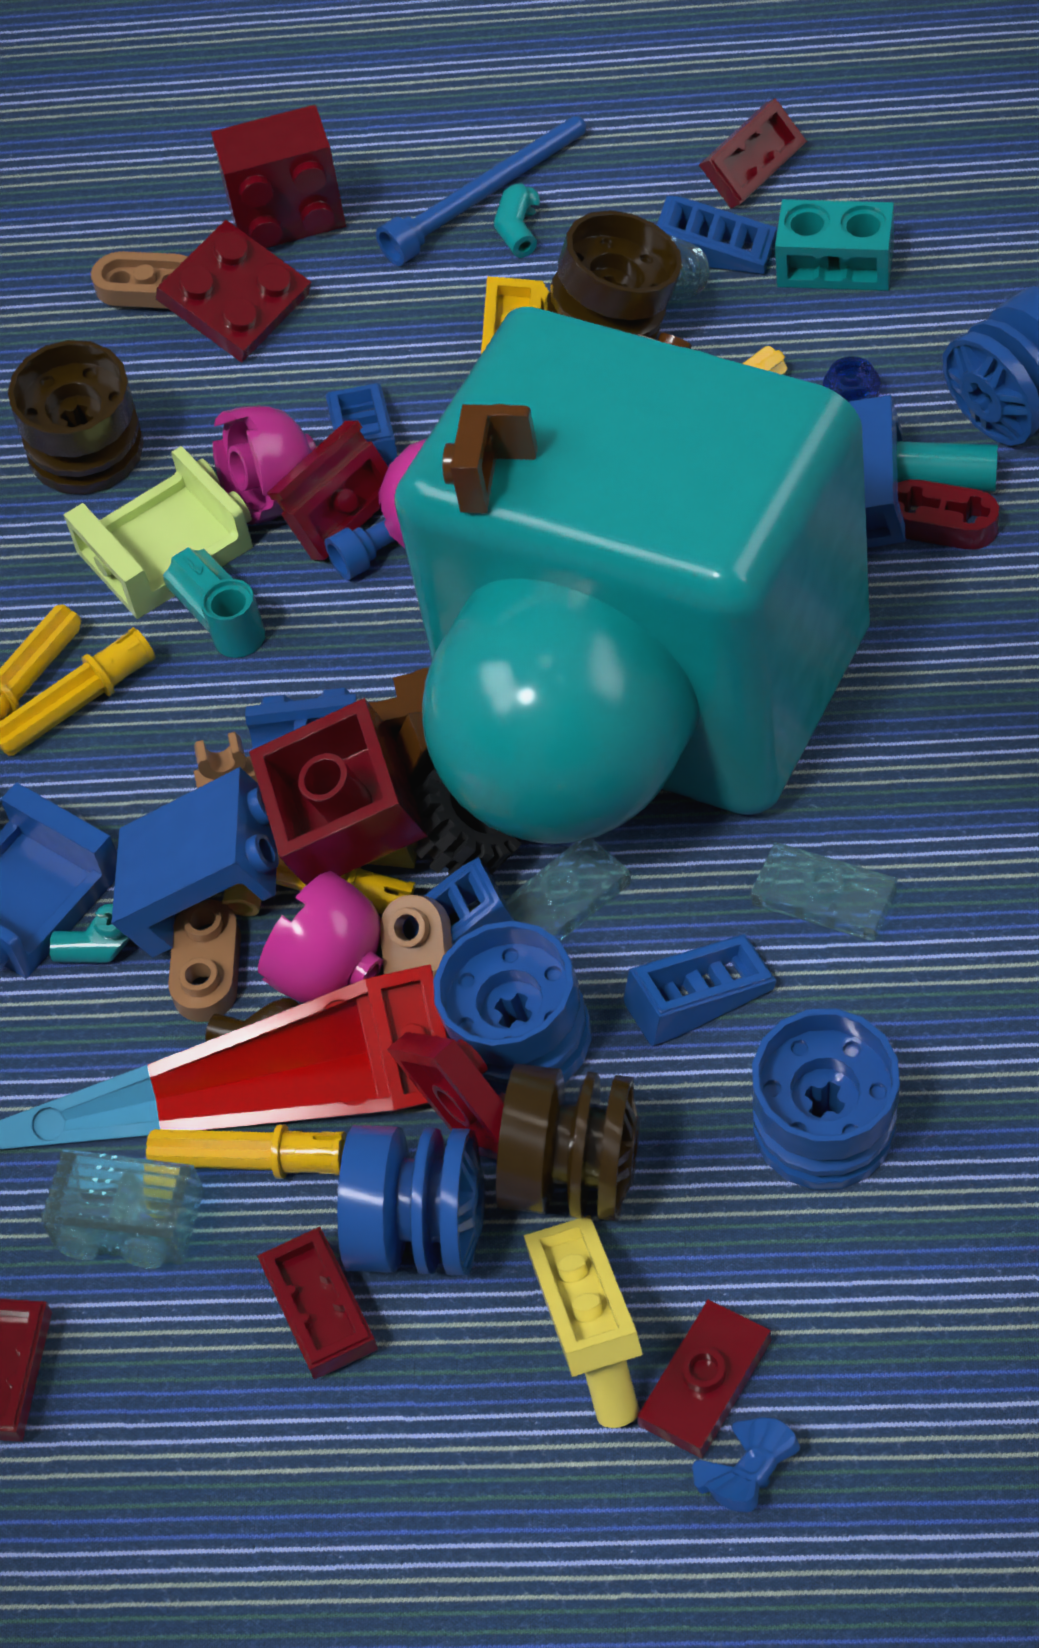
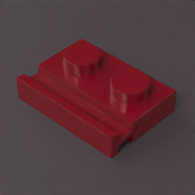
(331, 488)

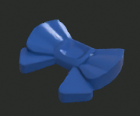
(737, 1487)

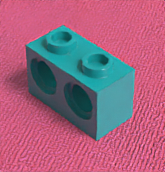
(835, 244)

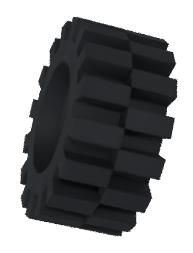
(449, 838)

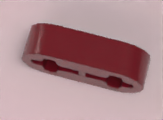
(944, 514)

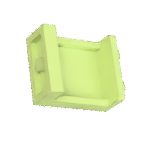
(139, 539)

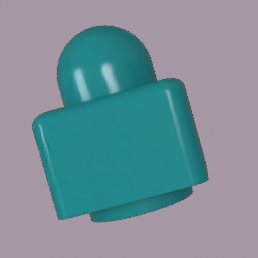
(642, 592)

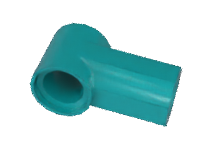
(217, 601)

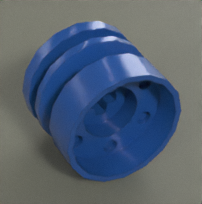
(997, 370)
(513, 1000)
(828, 1069)
(402, 1199)

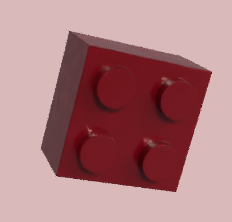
(280, 177)
(337, 793)

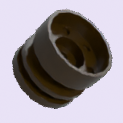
(616, 273)
(76, 416)
(566, 1143)

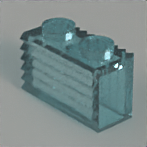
(122, 1208)

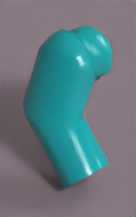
(509, 218)
(96, 945)

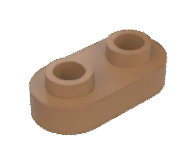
(132, 277)
(427, 946)
(205, 954)

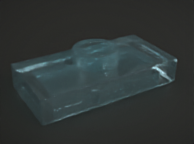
(569, 889)
(824, 891)

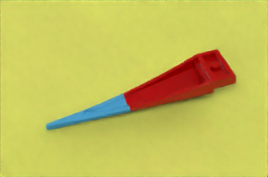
(287, 1068)

